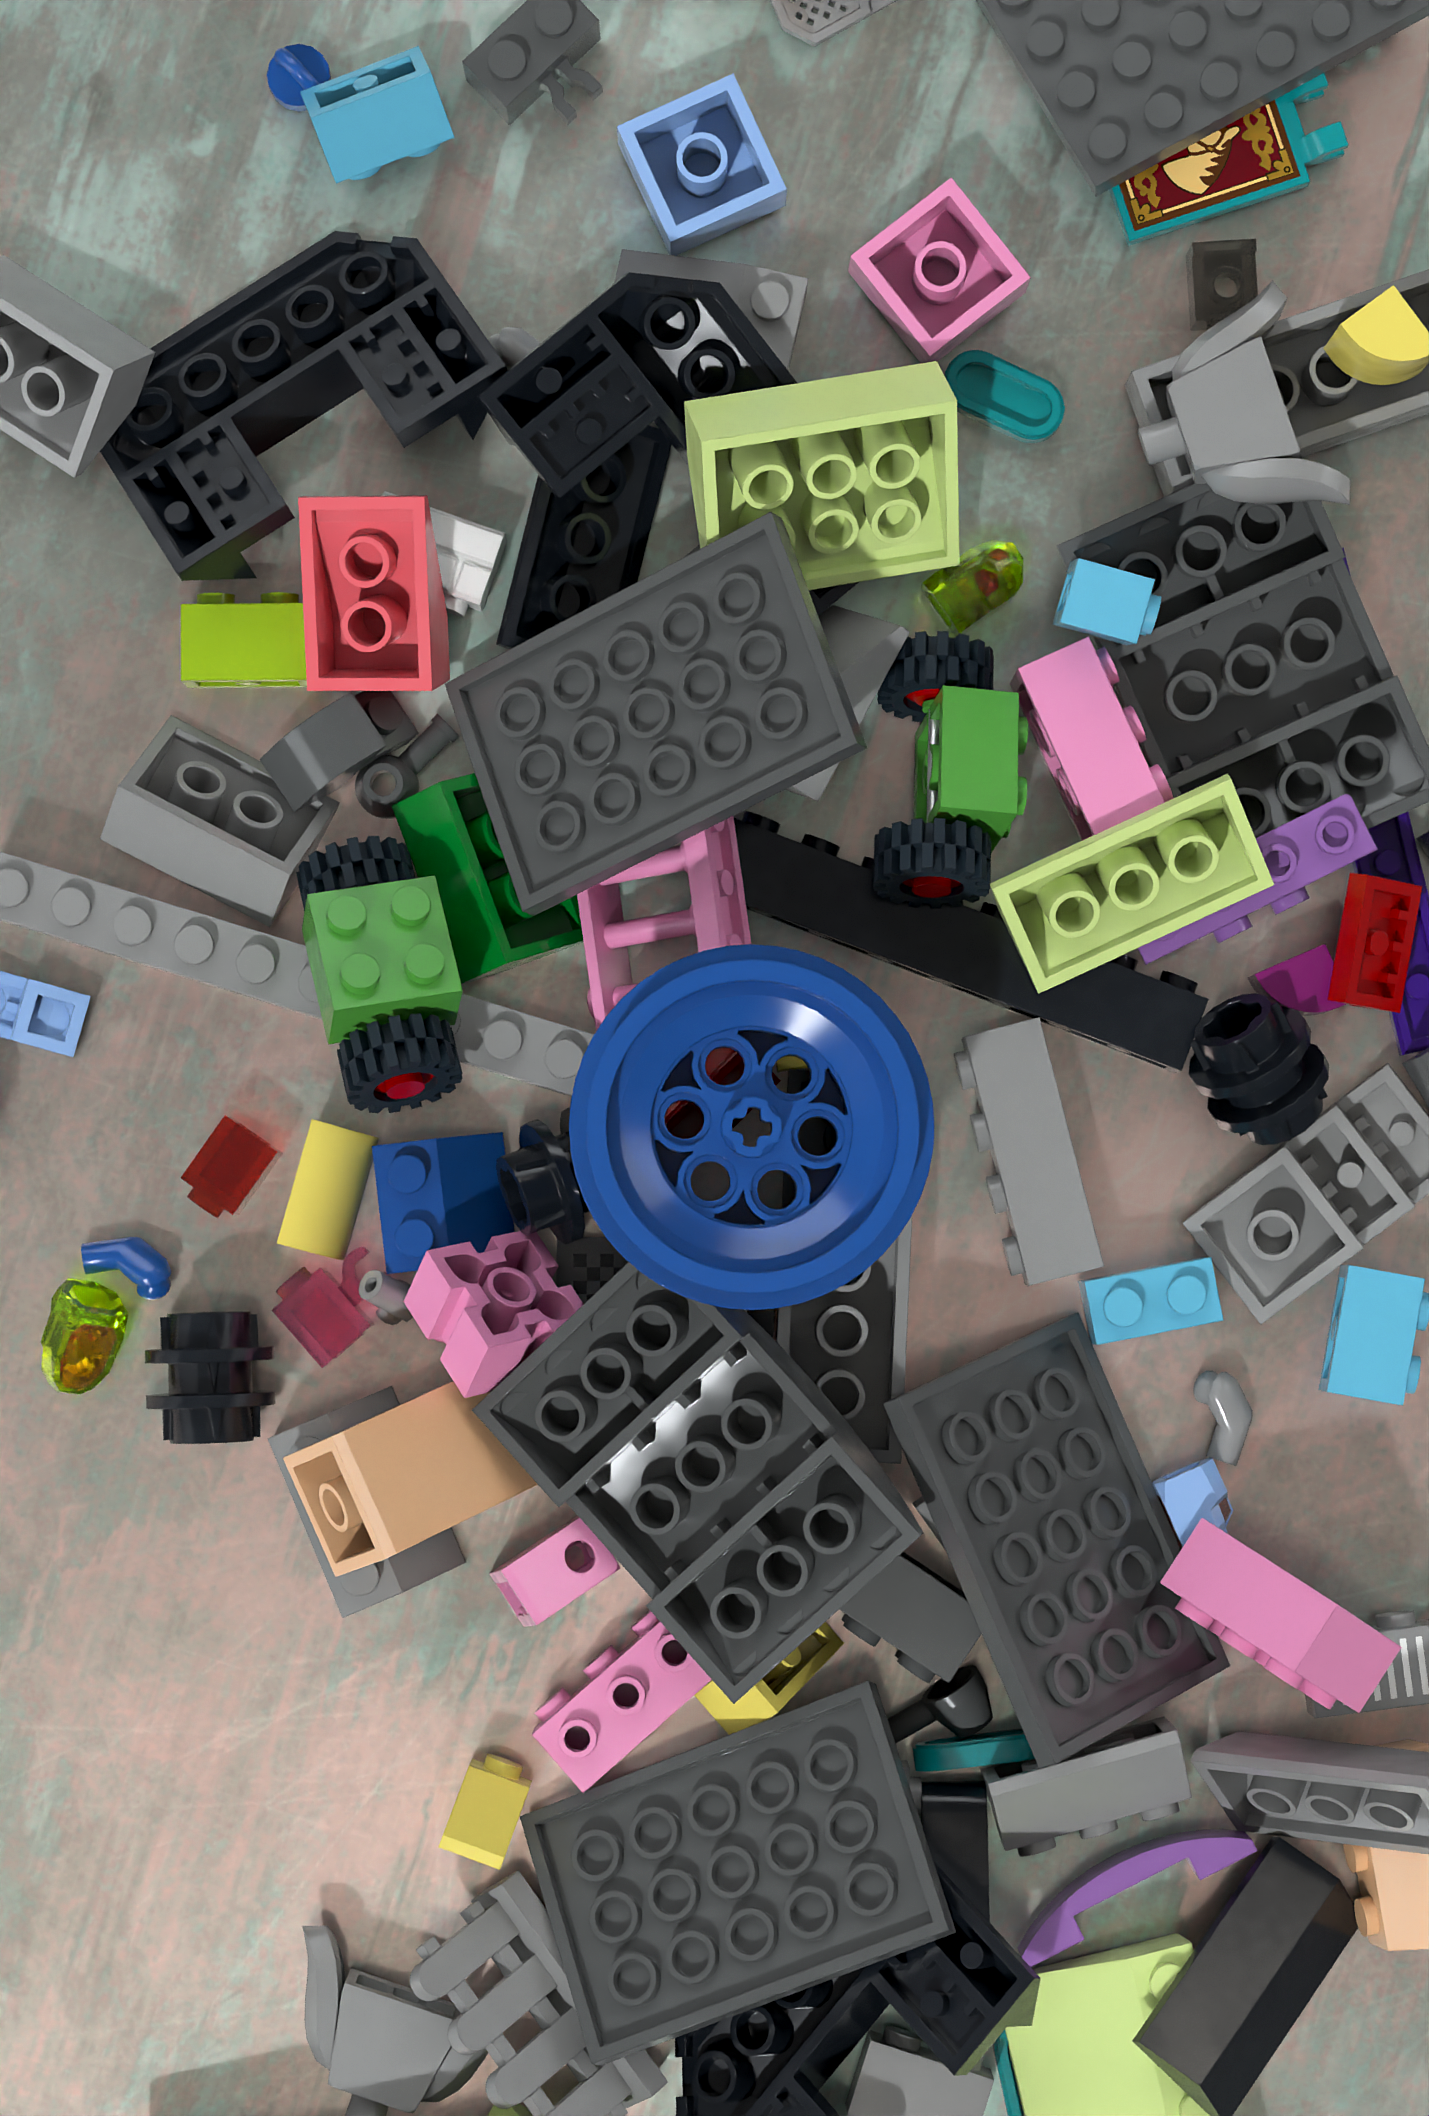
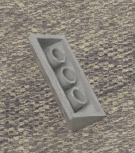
(1320, 1789)

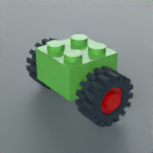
(962, 772)
(382, 972)

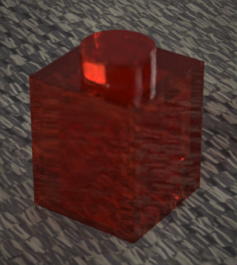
(229, 1168)

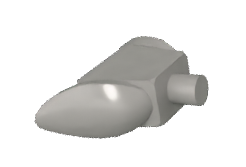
(1234, 417)
(378, 2035)

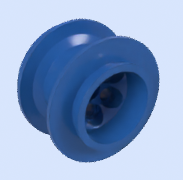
(861, 1081)

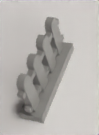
(516, 1932)

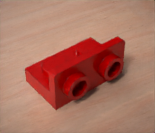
(1374, 942)

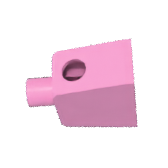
(541, 1582)

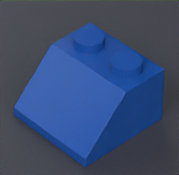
(438, 1196)

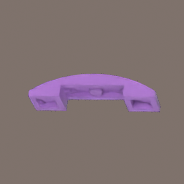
(1204, 1849)

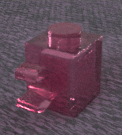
(322, 1311)

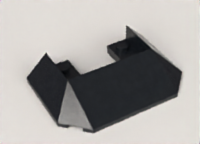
(273, 362)
(630, 364)
(780, 2054)

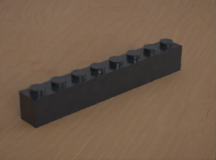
(961, 947)

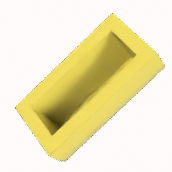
(1381, 342)
(327, 1190)

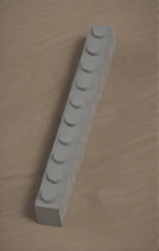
(259, 966)

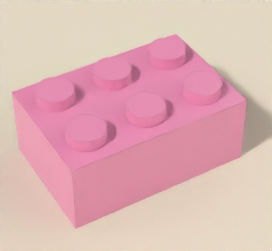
(1088, 737)
(1278, 1619)

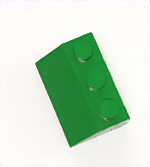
(456, 842)

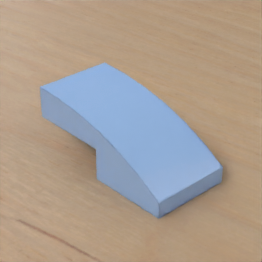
(41, 1014)

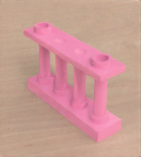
(715, 916)

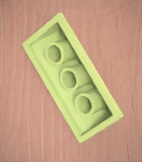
(1132, 883)

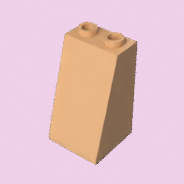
(403, 1477)

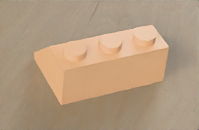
(1392, 1889)

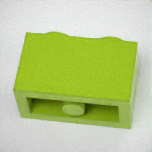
(243, 642)

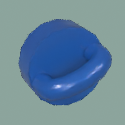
(293, 71)

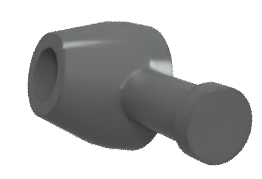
(403, 769)
(958, 1705)

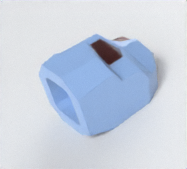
(1192, 1495)

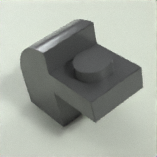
(336, 745)

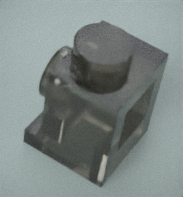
(1215, 261)

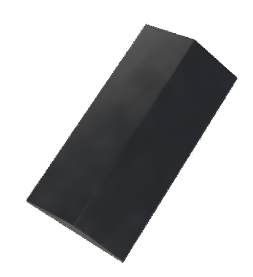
(585, 541)
(1249, 1978)

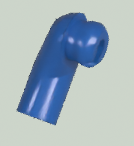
(134, 1259)

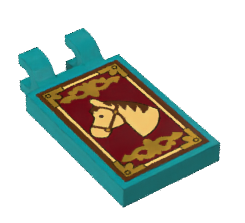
(1229, 169)

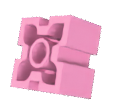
(489, 1306)

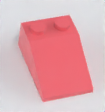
(372, 594)

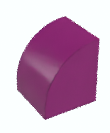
(1299, 982)

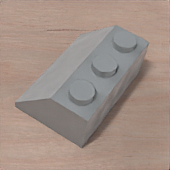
(62, 371)
(215, 821)
(389, 1576)
(1110, 1779)

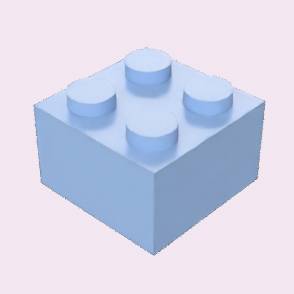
(702, 165)

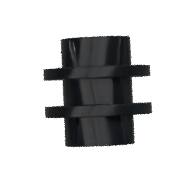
(1259, 1069)
(542, 1182)
(210, 1377)

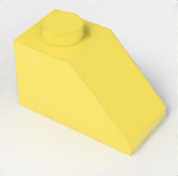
(775, 1688)
(486, 1811)

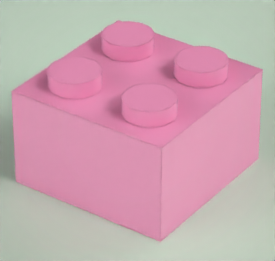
(938, 273)

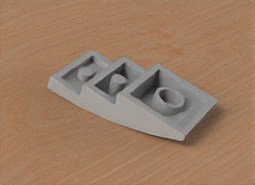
(1319, 1195)

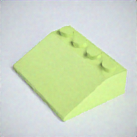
(846, 462)
(1082, 2031)

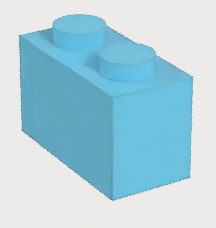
(378, 115)
(1107, 602)
(1150, 1300)
(1374, 1335)

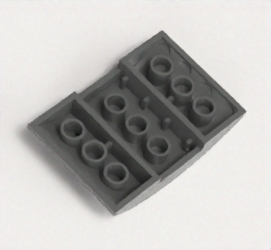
(1259, 660)
(703, 1471)

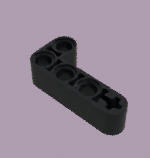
(957, 1835)

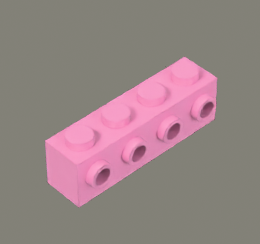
(619, 1703)

